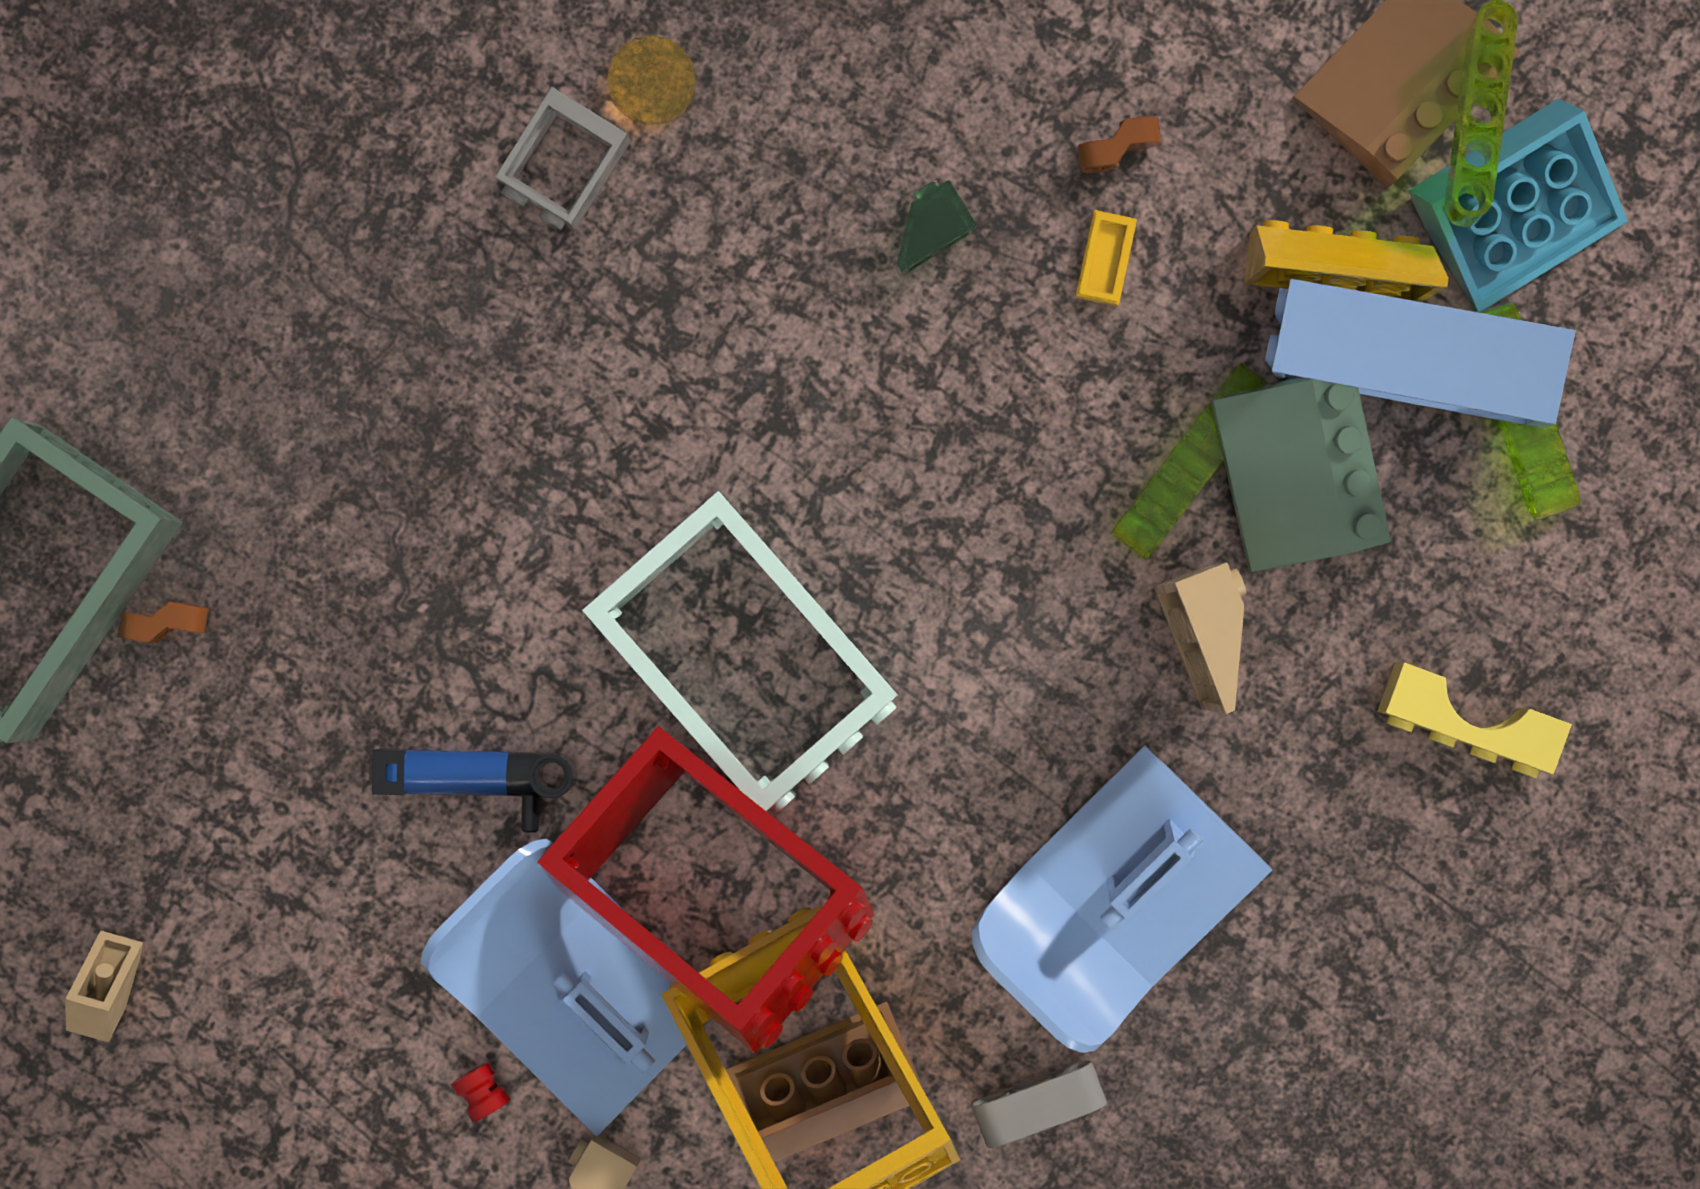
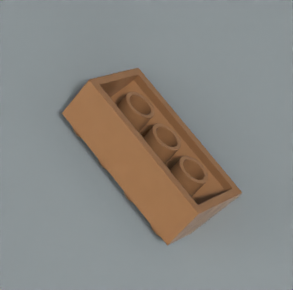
(820, 1085)

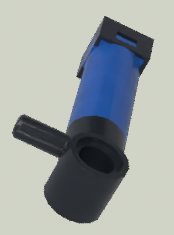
(472, 773)

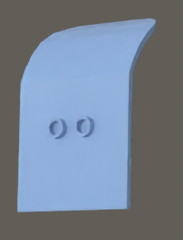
(1114, 902)
(556, 989)

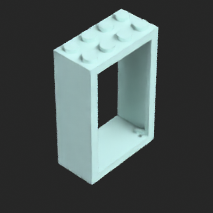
(812, 763)

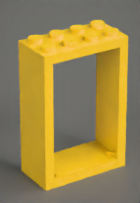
(735, 977)

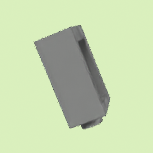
(586, 121)

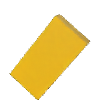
(1105, 258)

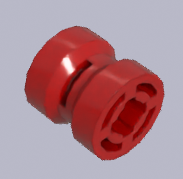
(480, 1091)

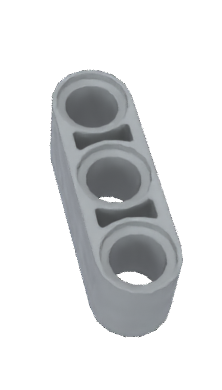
(1039, 1104)

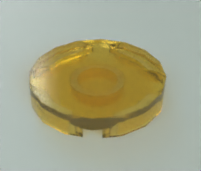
(651, 80)

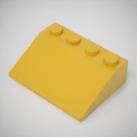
(1349, 262)

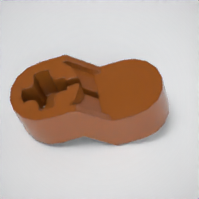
(1132, 135)
(170, 617)

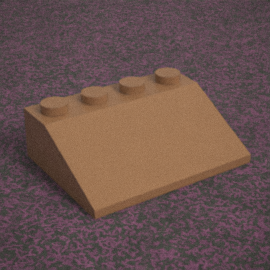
(1395, 83)

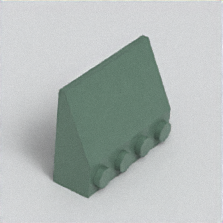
(1300, 472)

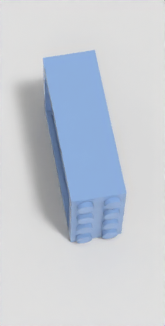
(1421, 353)

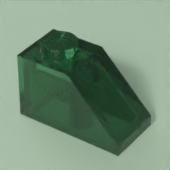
(933, 225)

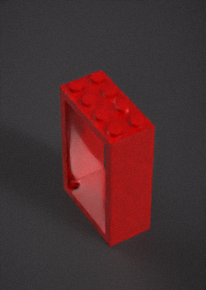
(621, 808)

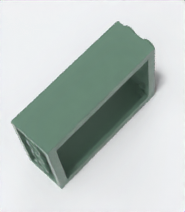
(111, 592)

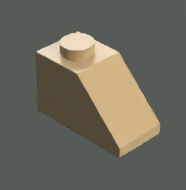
(102, 986)
(601, 1165)

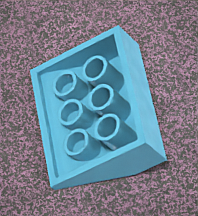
(1545, 207)

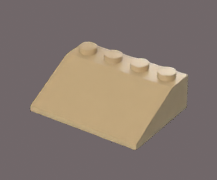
(1207, 626)

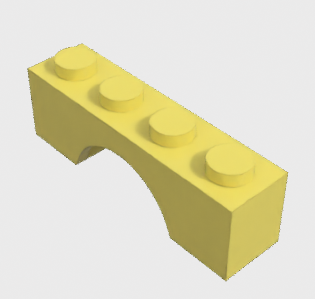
(1422, 700)

